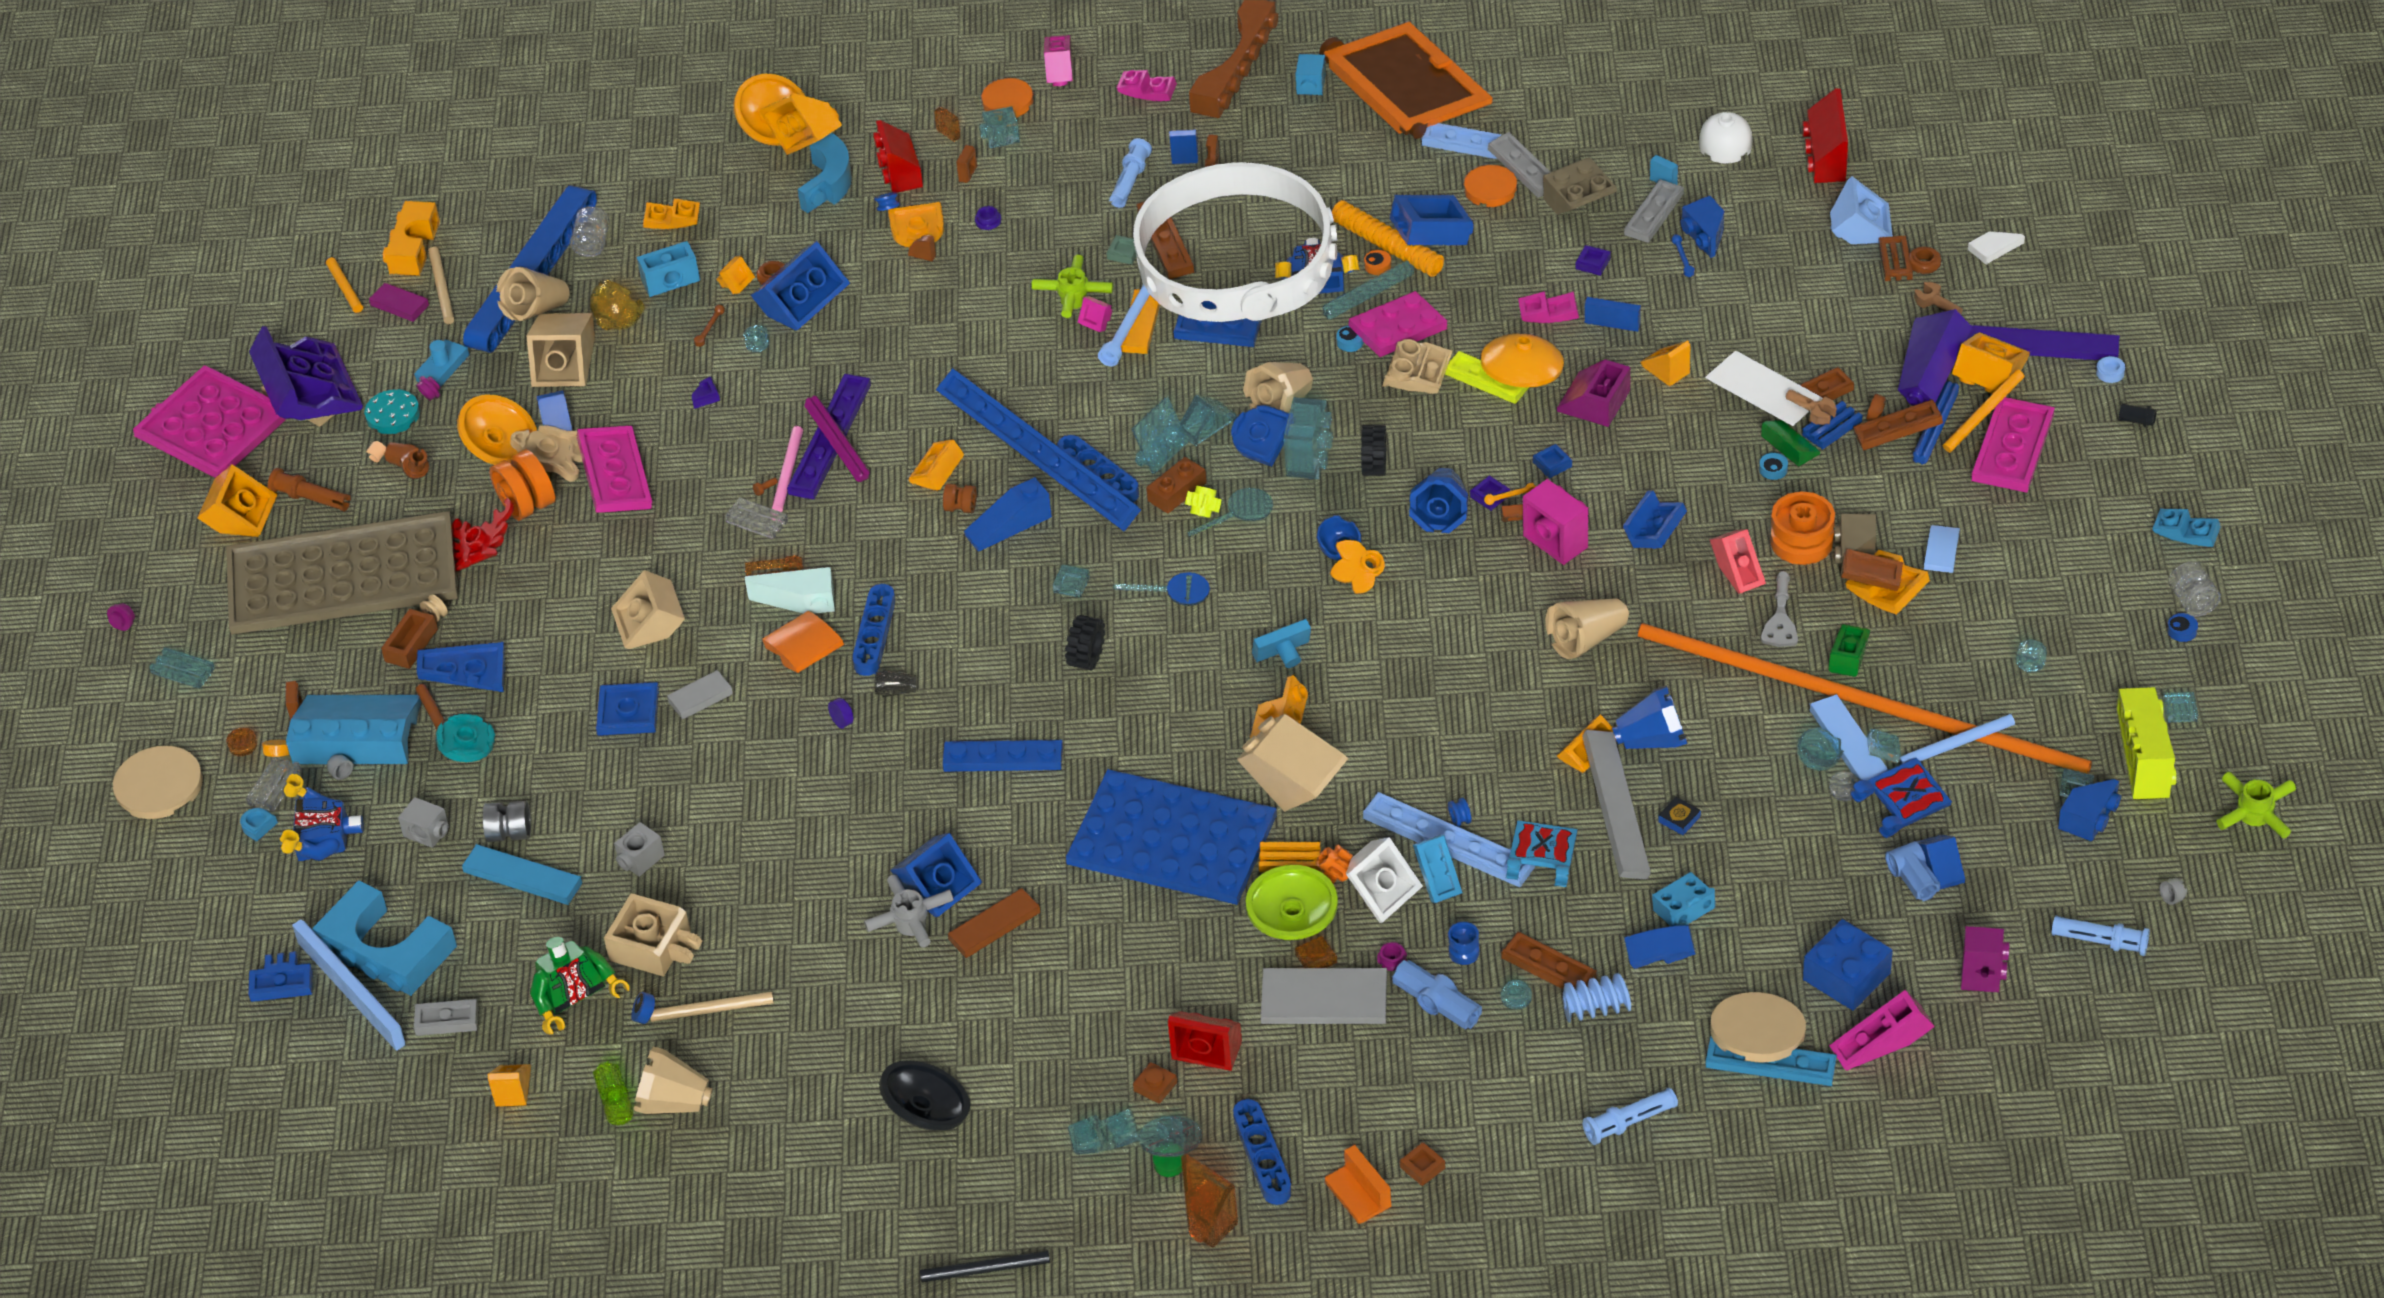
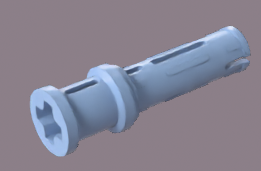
(1132, 164)
(2117, 936)
(1616, 1120)

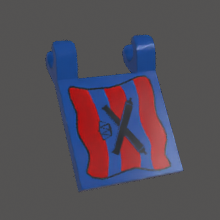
(1907, 794)

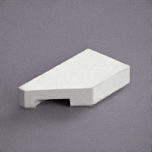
(1994, 244)

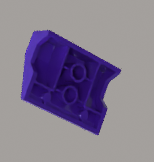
(304, 377)

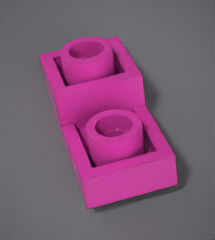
(1140, 85)

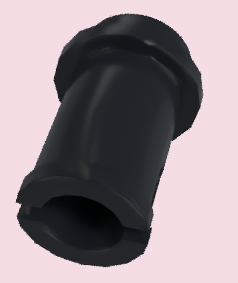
(2138, 415)

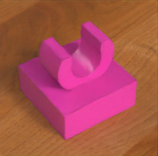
(1094, 314)

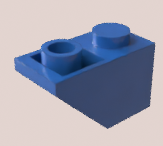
(1704, 223)
(2089, 808)

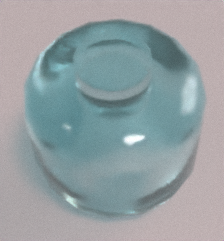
(2031, 655)

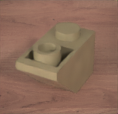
(1855, 533)

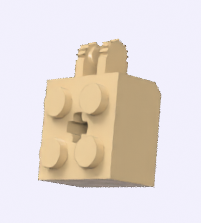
(650, 935)

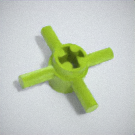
(1072, 286)
(2256, 804)

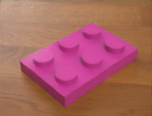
(1397, 320)

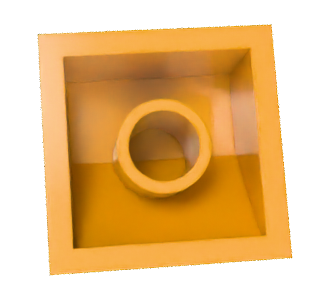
(1988, 361)
(237, 504)

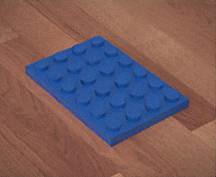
(1171, 836)

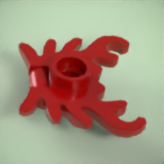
(481, 541)

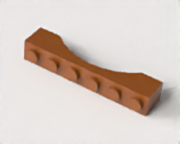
(1214, 89)

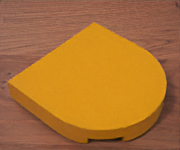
(916, 221)

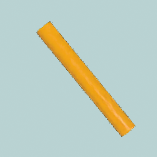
(344, 285)

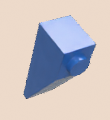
(1012, 513)

